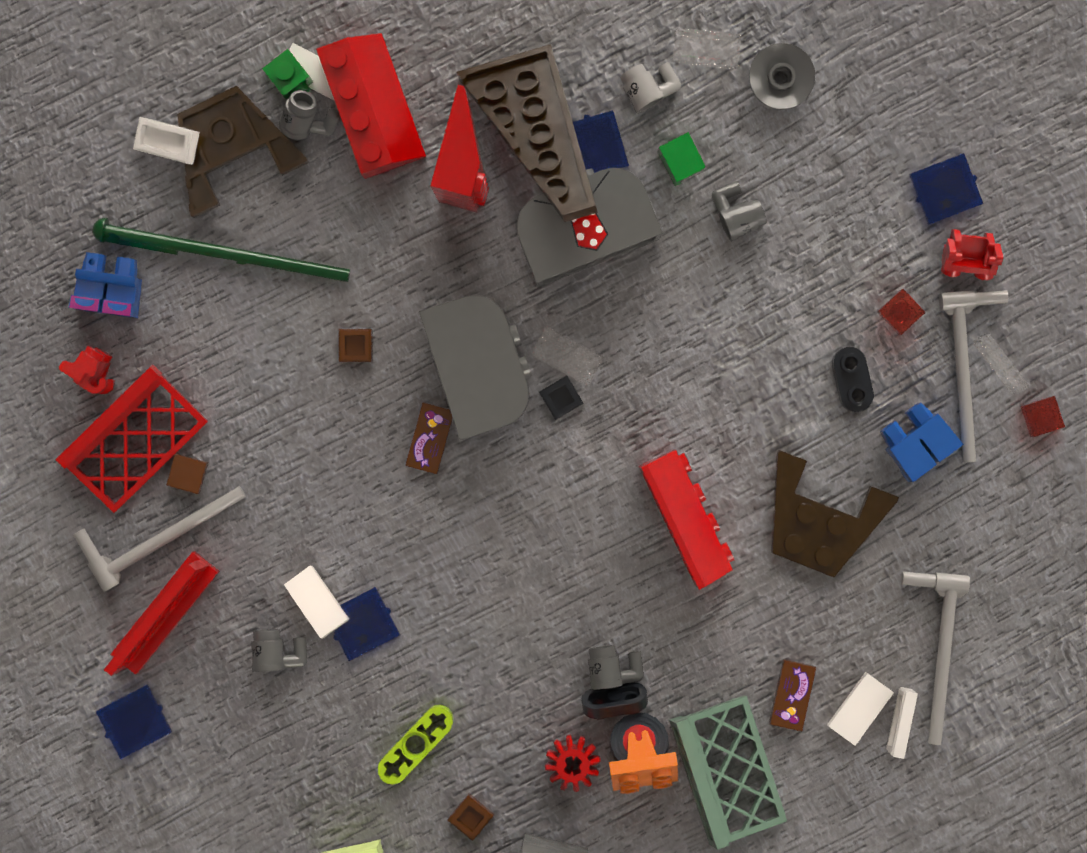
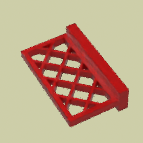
(111, 419)
(162, 615)

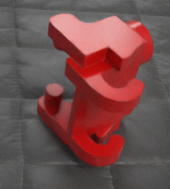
(971, 255)
(89, 369)

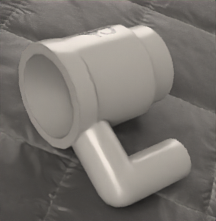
(643, 89)

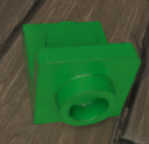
(288, 74)

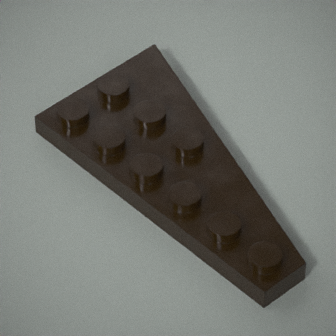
(531, 113)

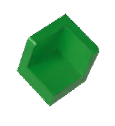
(681, 158)

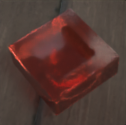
(901, 312)
(1042, 416)

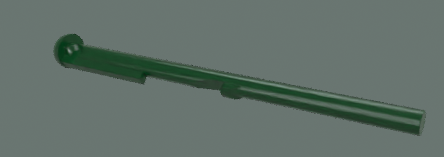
(167, 244)

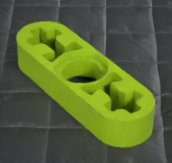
(405, 768)

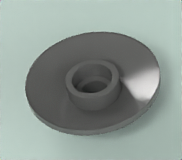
(792, 63)

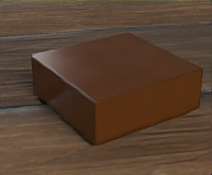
(355, 345)
(187, 473)
(470, 817)

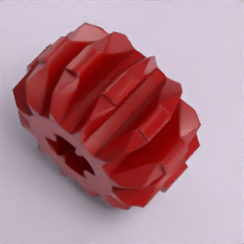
(560, 762)

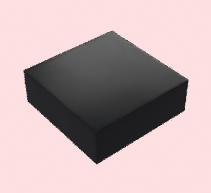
(561, 397)

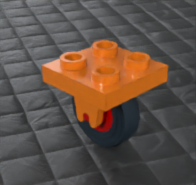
(641, 754)

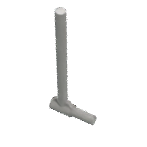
(958, 305)
(108, 571)
(950, 587)

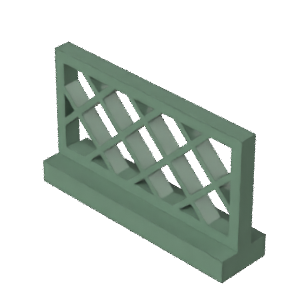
(701, 780)

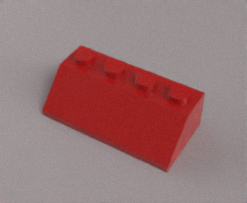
(371, 103)
(686, 518)

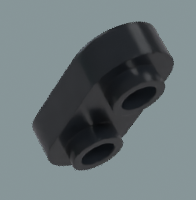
(849, 380)
(614, 701)

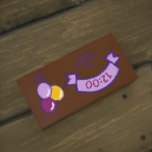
(429, 438)
(792, 695)

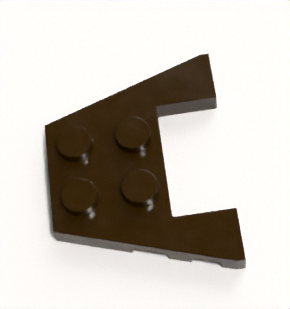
(229, 130)
(815, 532)

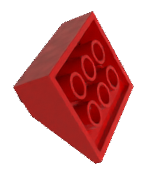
(459, 168)

